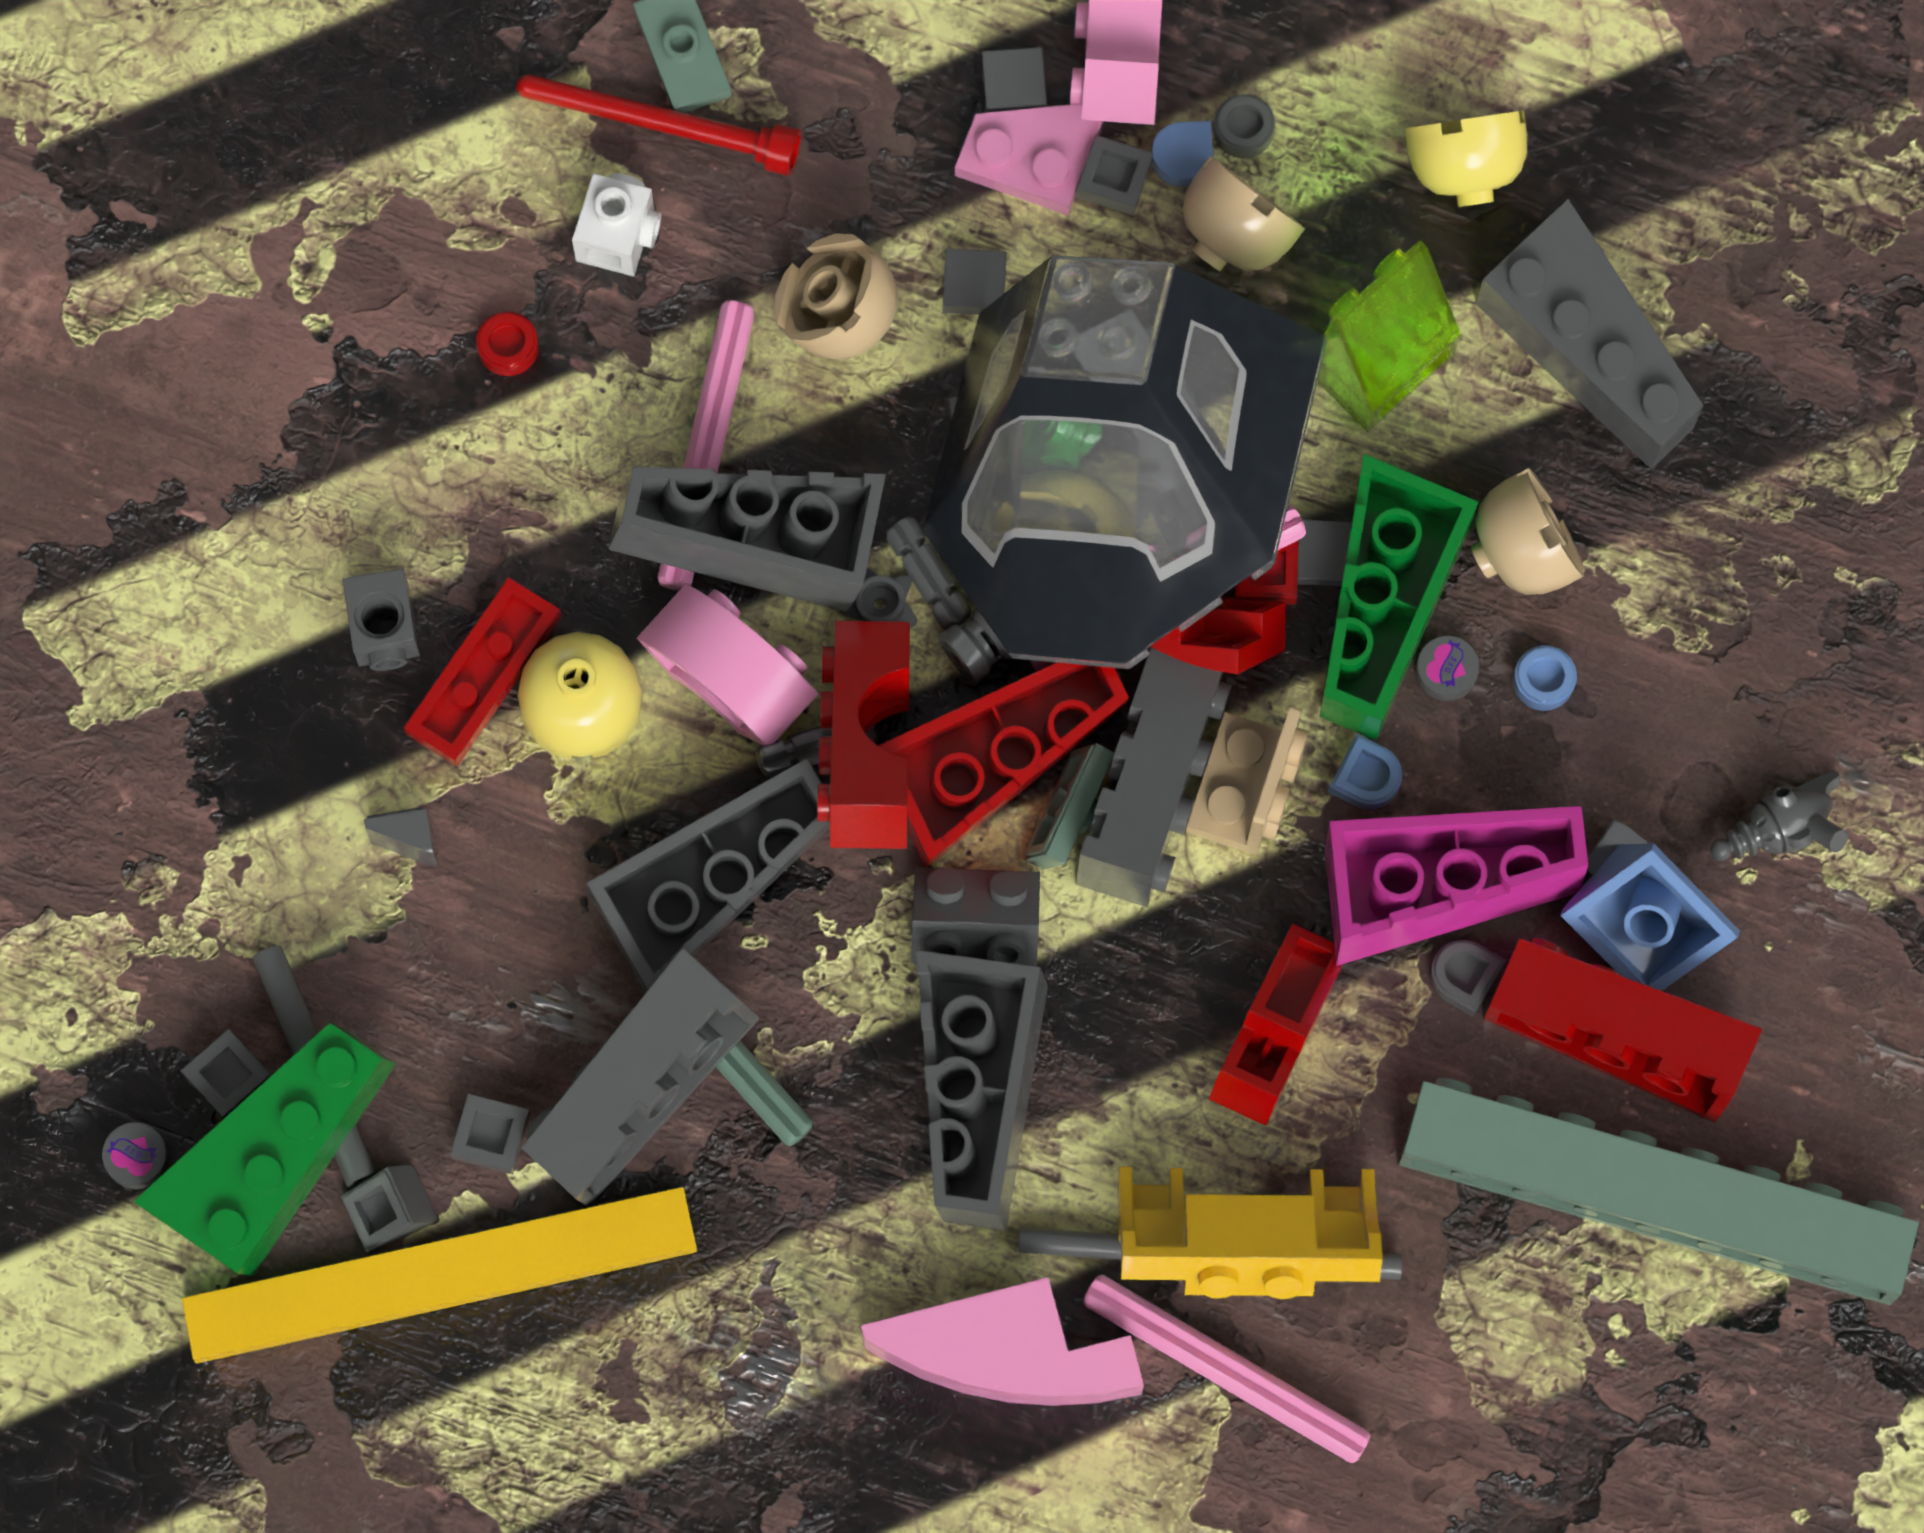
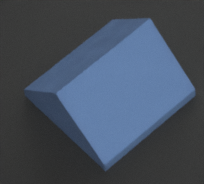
(1647, 917)

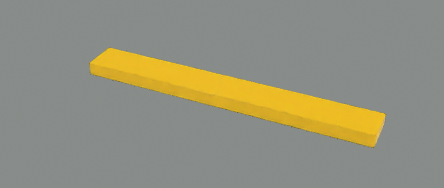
(438, 1275)

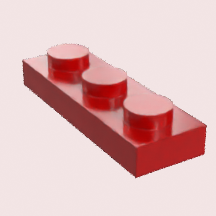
(482, 672)

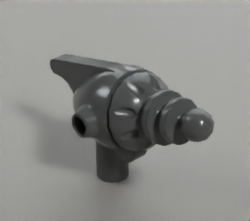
(1786, 822)

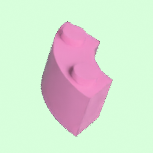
(1119, 60)
(729, 664)

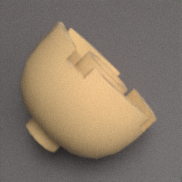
(1235, 221)
(837, 298)
(1525, 538)

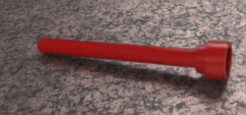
(774, 146)

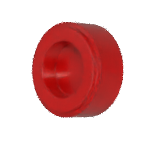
(507, 343)

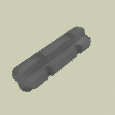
(928, 573)
(800, 746)

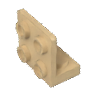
(1241, 784)

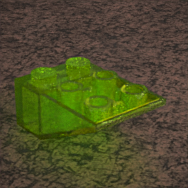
(1388, 337)

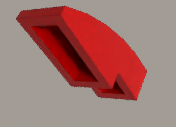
(1277, 1026)

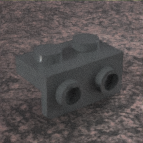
(976, 914)

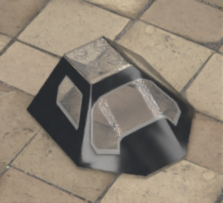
(1118, 455)

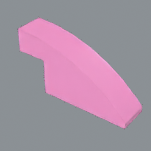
(1006, 1350)

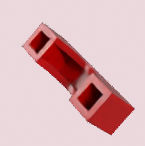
(867, 783)

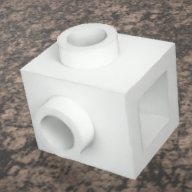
(616, 223)

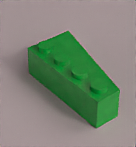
(1394, 572)
(266, 1156)

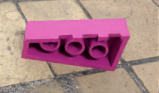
(1444, 872)

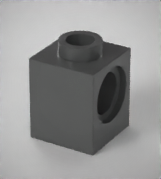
(374, 595)

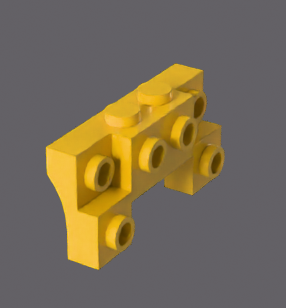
(1249, 1241)

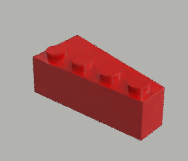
(996, 747)
(1623, 1028)

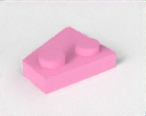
(1030, 153)

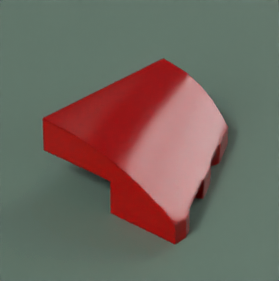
(1230, 636)

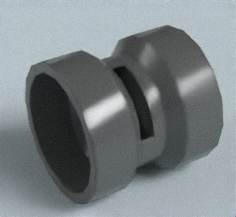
(973, 648)

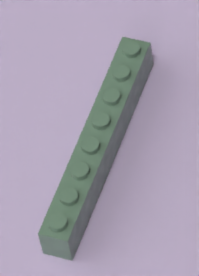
(1659, 1191)

